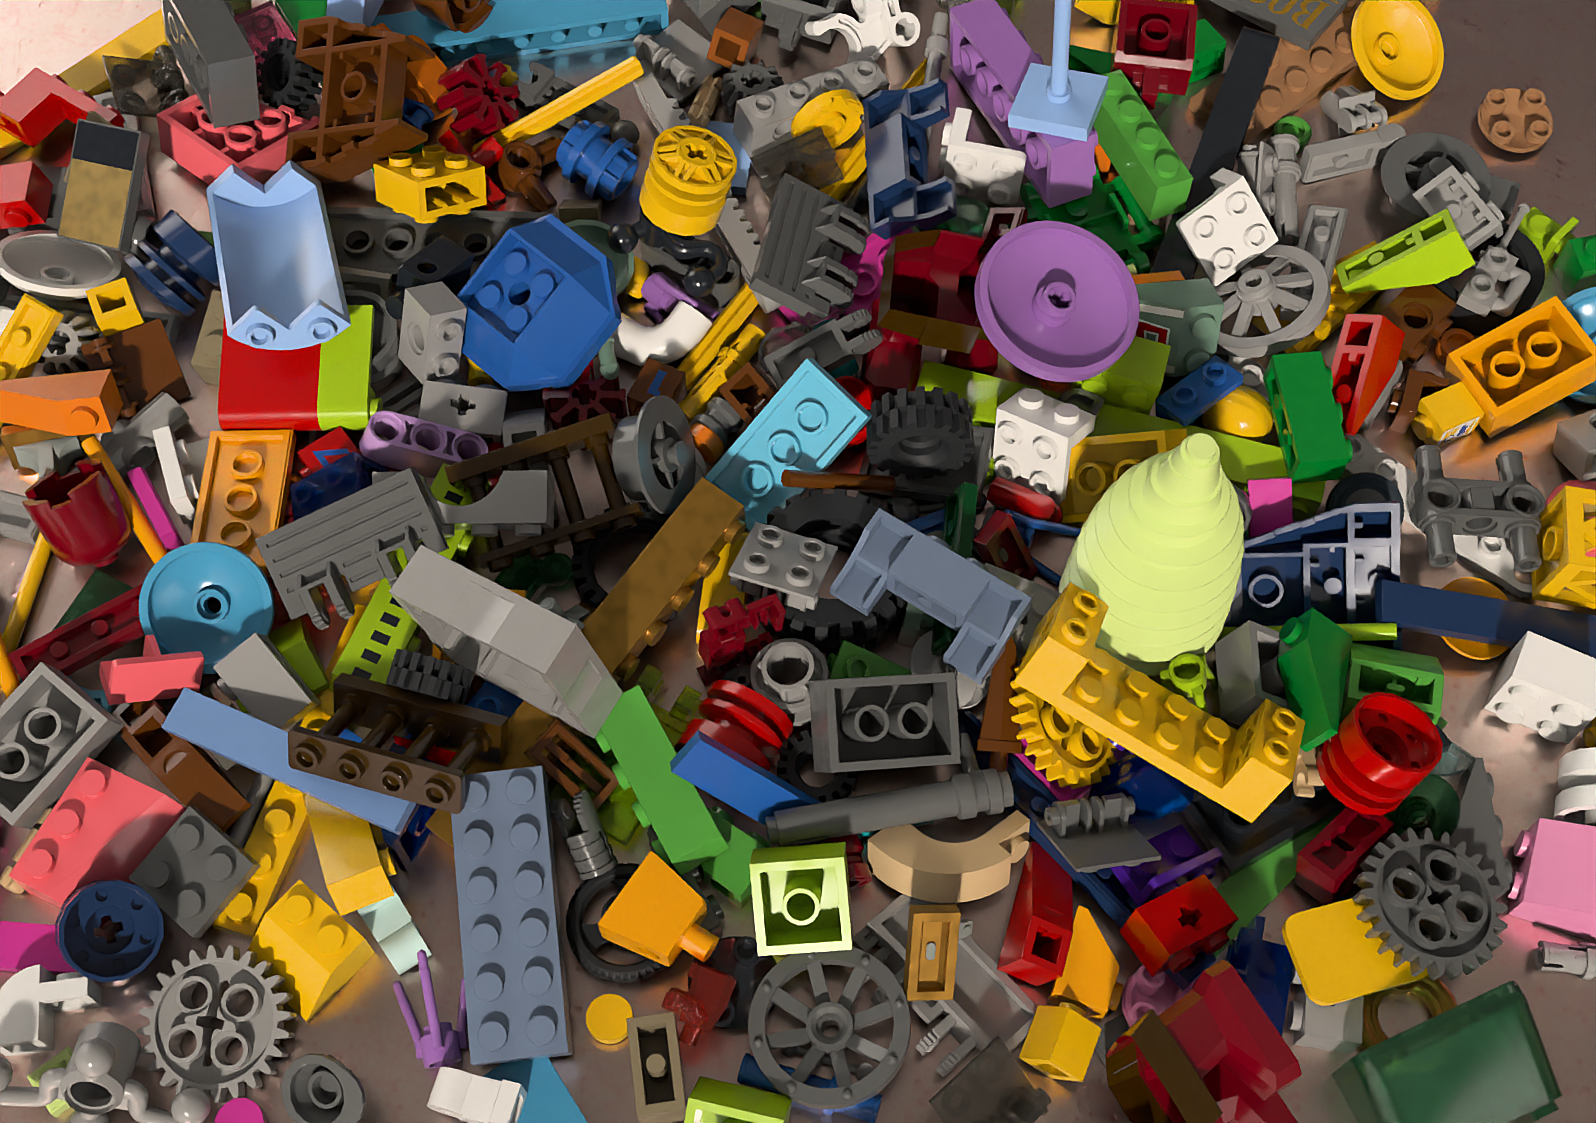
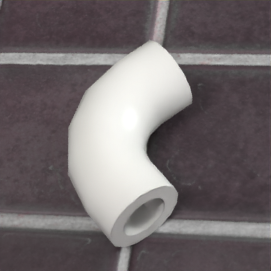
(662, 342)

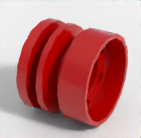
(741, 722)
(1379, 753)

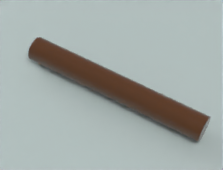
(833, 480)

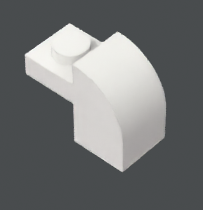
(30, 1004)

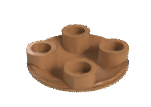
(1516, 119)

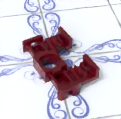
(725, 639)

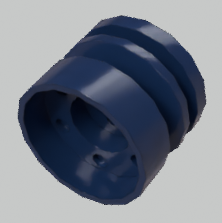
(176, 264)
(132, 944)

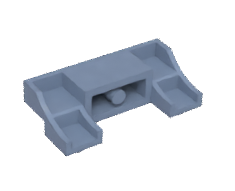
(940, 584)

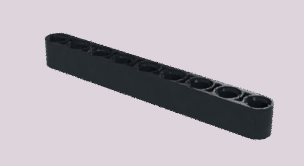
(1221, 138)

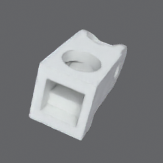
(476, 1097)

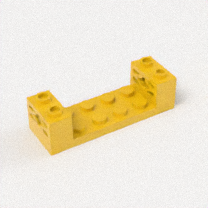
(1228, 765)

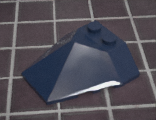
(1321, 565)

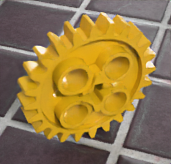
(1060, 742)

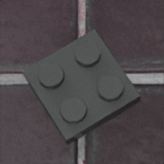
(194, 871)

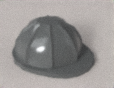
(322, 1091)

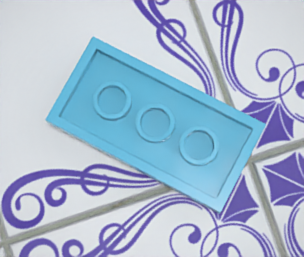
(796, 430)

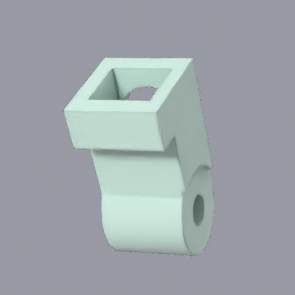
(394, 932)

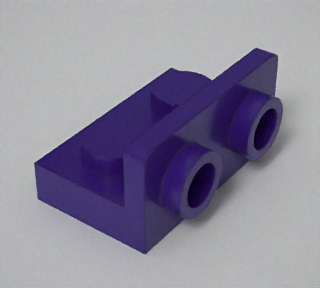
(1179, 864)

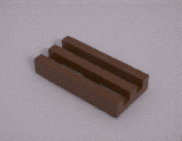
(545, 741)

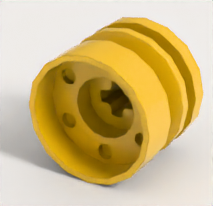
(687, 180)

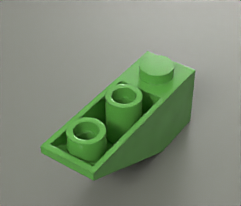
(730, 870)

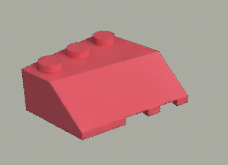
(252, 146)
(94, 834)

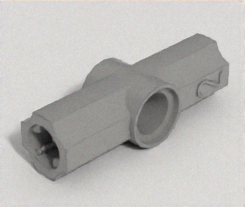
(133, 442)

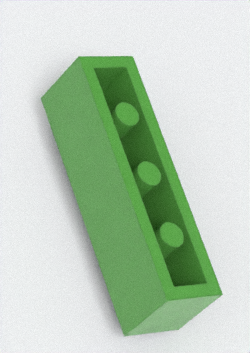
(1141, 151)
(664, 800)

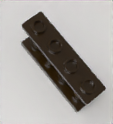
(554, 450)
(407, 715)

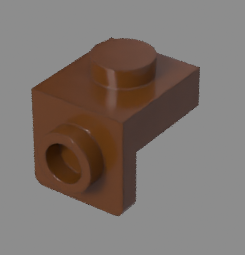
(1406, 399)

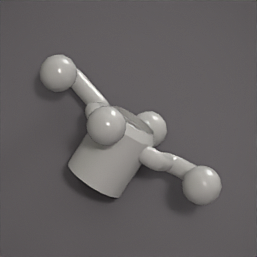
(101, 1081)

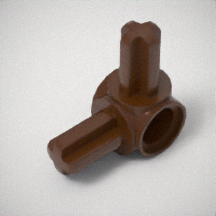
(522, 167)

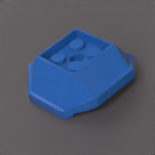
(562, 322)

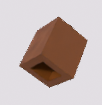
(735, 38)

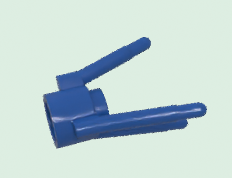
(1028, 527)

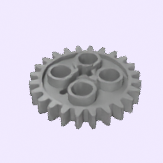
(176, 1015)

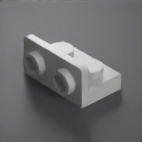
(1459, 194)

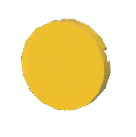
(836, 114)

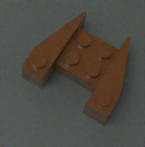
(358, 100)

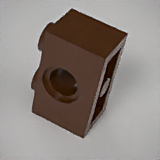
(1422, 315)

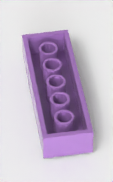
(991, 65)

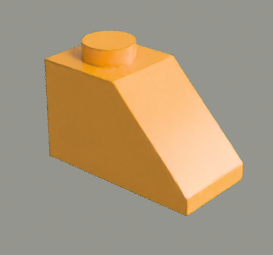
(1088, 971)

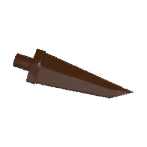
(997, 728)

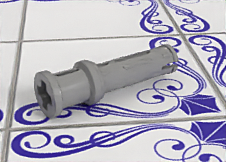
(1285, 188)

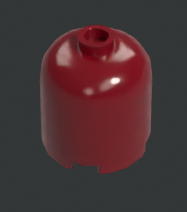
(80, 515)

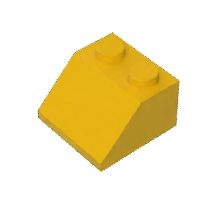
(309, 948)

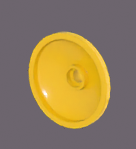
(1397, 47)

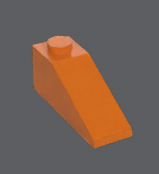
(62, 402)

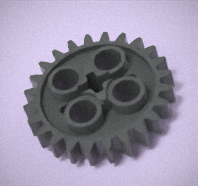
(1460, 887)

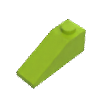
(1413, 257)

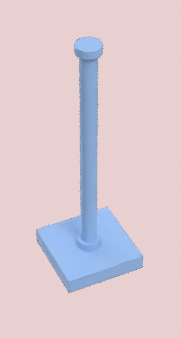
(1057, 98)

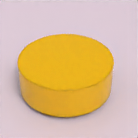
(608, 1017)

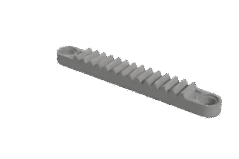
(732, 227)

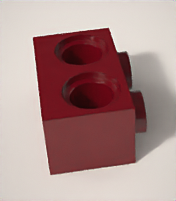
(1333, 857)

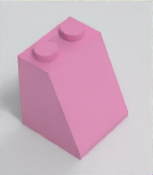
(1556, 877)

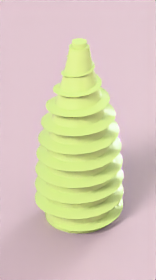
(1162, 556)

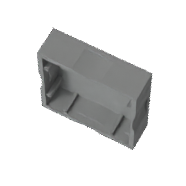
(508, 640)

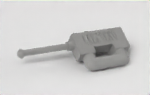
(1495, 265)

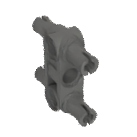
(1477, 508)

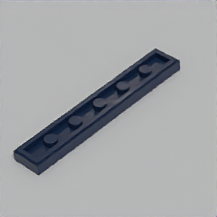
(1480, 617)

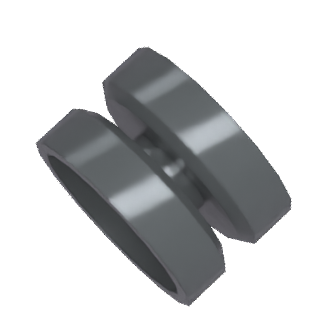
(386, 338)

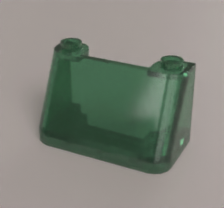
(1458, 1067)

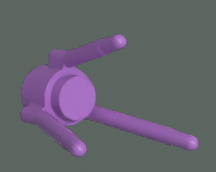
(664, 296)
(440, 1043)

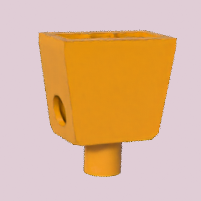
(658, 915)

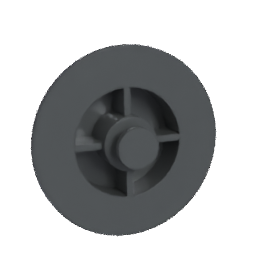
(1420, 159)
(655, 455)

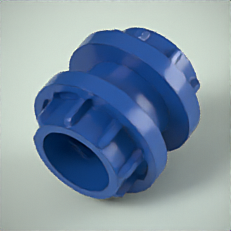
(591, 156)

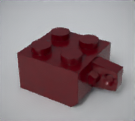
(1155, 46)

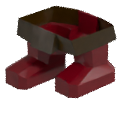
(927, 303)
(1204, 1059)

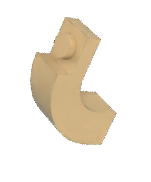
(946, 870)

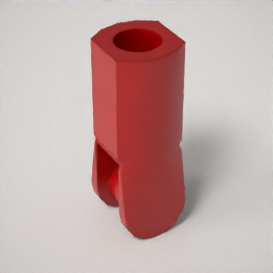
(1020, 499)

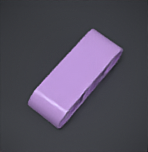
(408, 432)

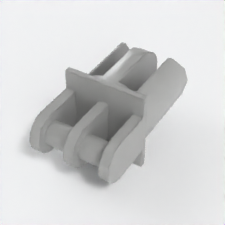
(1353, 109)

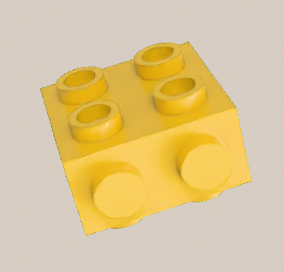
(430, 183)

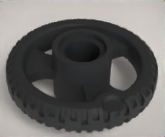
(587, 939)

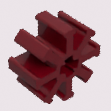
(478, 97)
(585, 400)

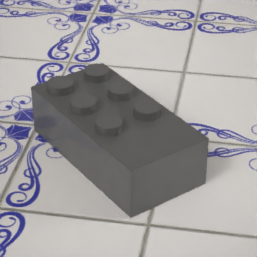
(214, 58)

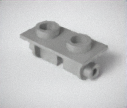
(1259, 169)

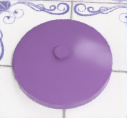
(1056, 301)

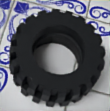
(838, 522)

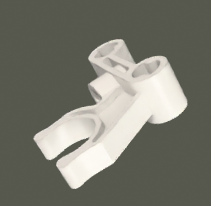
(873, 30)

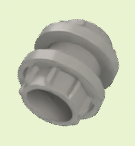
(788, 661)

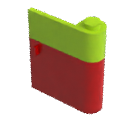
(301, 387)

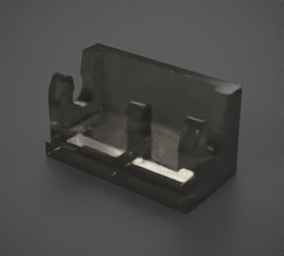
(803, 157)

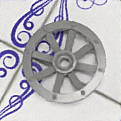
(1261, 292)

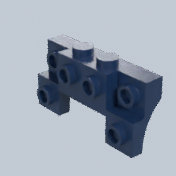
(899, 163)

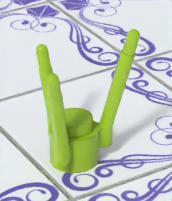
(1189, 677)

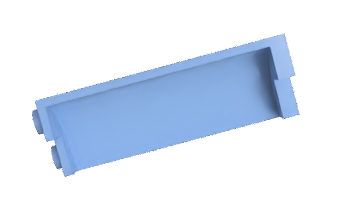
(276, 259)

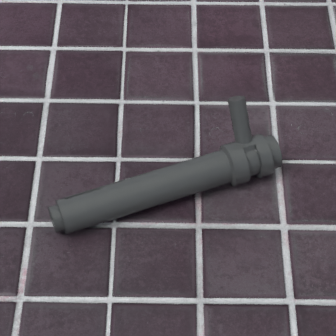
(960, 796)

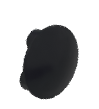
(739, 958)

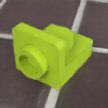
(1546, 233)

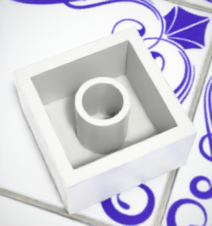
(1545, 688)

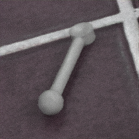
(860, 1071)

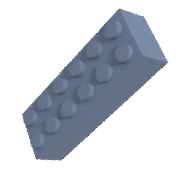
(510, 919)

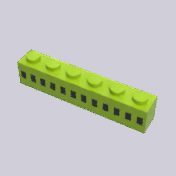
(384, 622)

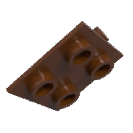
(140, 364)

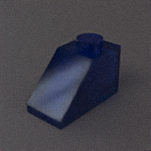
(1150, 787)

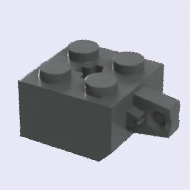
(792, 16)

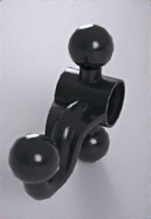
(698, 279)

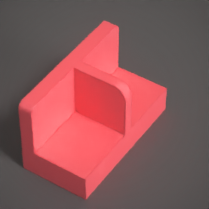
(151, 675)

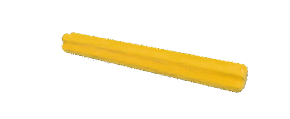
(569, 103)

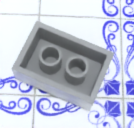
(44, 740)

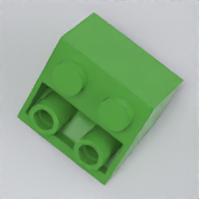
(1395, 672)

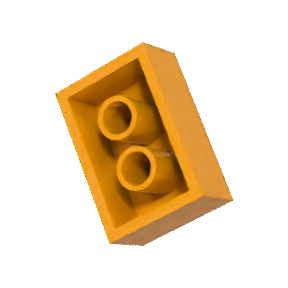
(1524, 365)

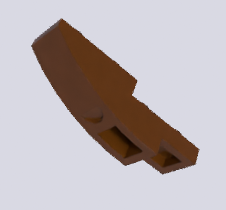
(180, 764)

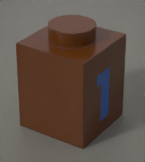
(653, 381)

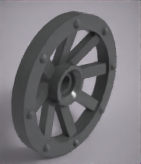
(827, 1014)

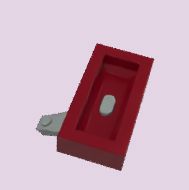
(1002, 545)

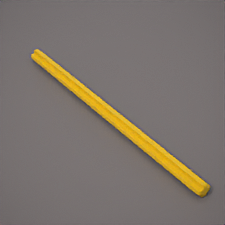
(744, 301)

